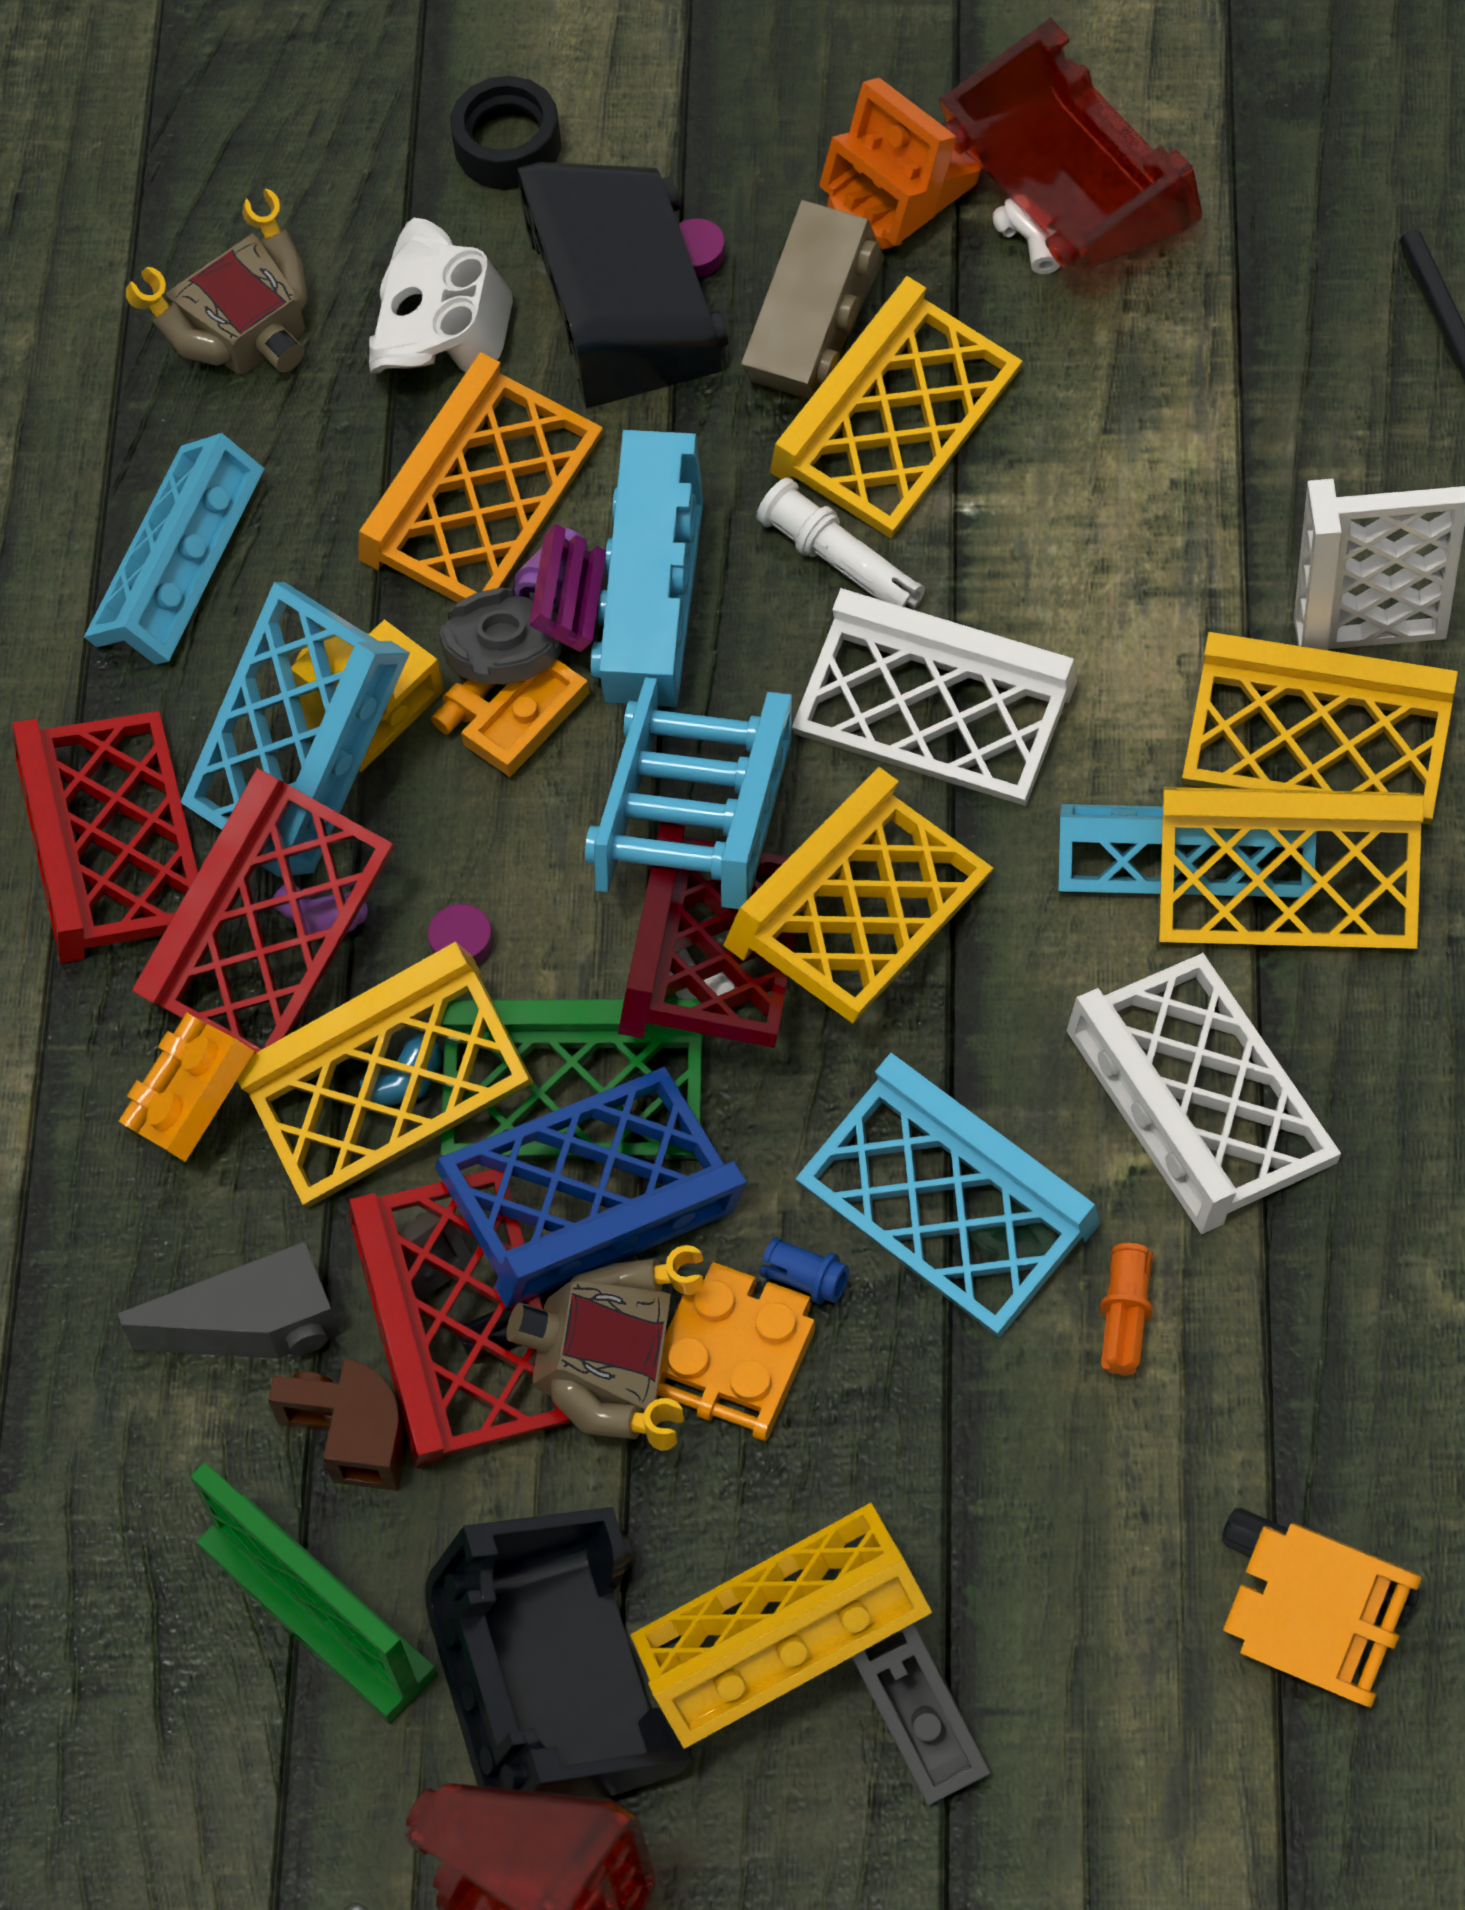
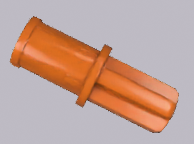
(1126, 1308)

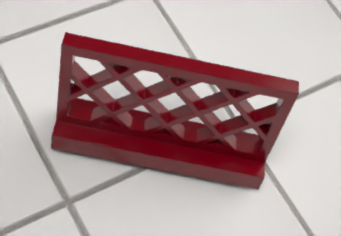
(657, 956)

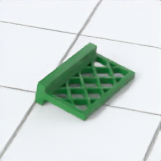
(573, 1024)
(309, 1600)

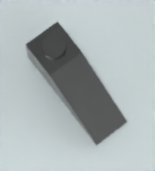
(249, 1311)
(921, 1713)

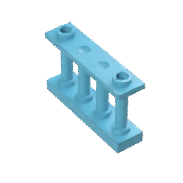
(741, 819)

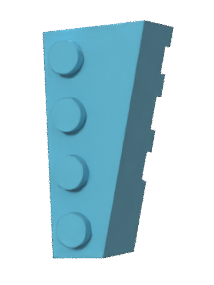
(649, 566)

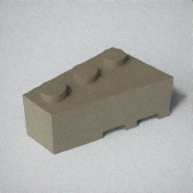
(812, 299)

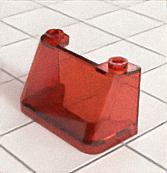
(1069, 154)
(531, 1850)

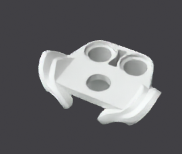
(461, 306)

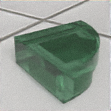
(1030, 1239)

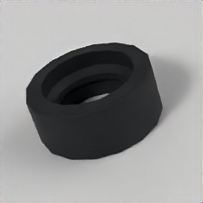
(500, 98)

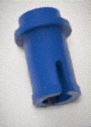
(804, 1270)

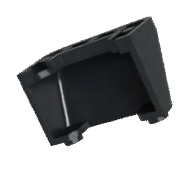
(620, 277)
(545, 1658)

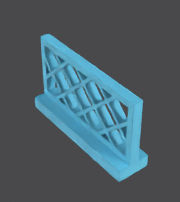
(339, 741)
(983, 1151)

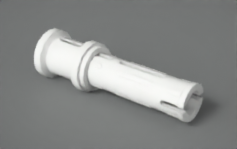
(819, 533)

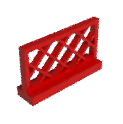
(54, 826)
(218, 888)
(403, 1333)

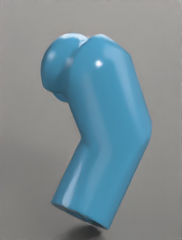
(392, 1086)

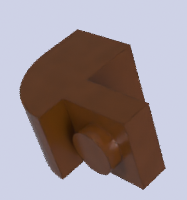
(362, 1419)

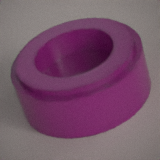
(704, 244)
(465, 926)

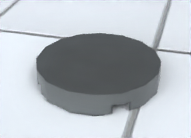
(492, 638)

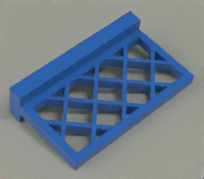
(603, 1236)

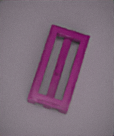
(576, 600)

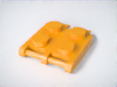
(736, 1348)
(1319, 1609)

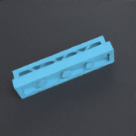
(176, 548)
(1144, 826)

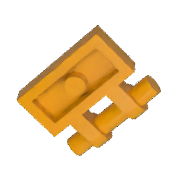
(516, 718)
(185, 1086)

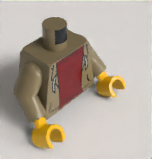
(238, 304)
(605, 1345)

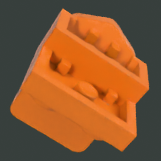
(894, 165)

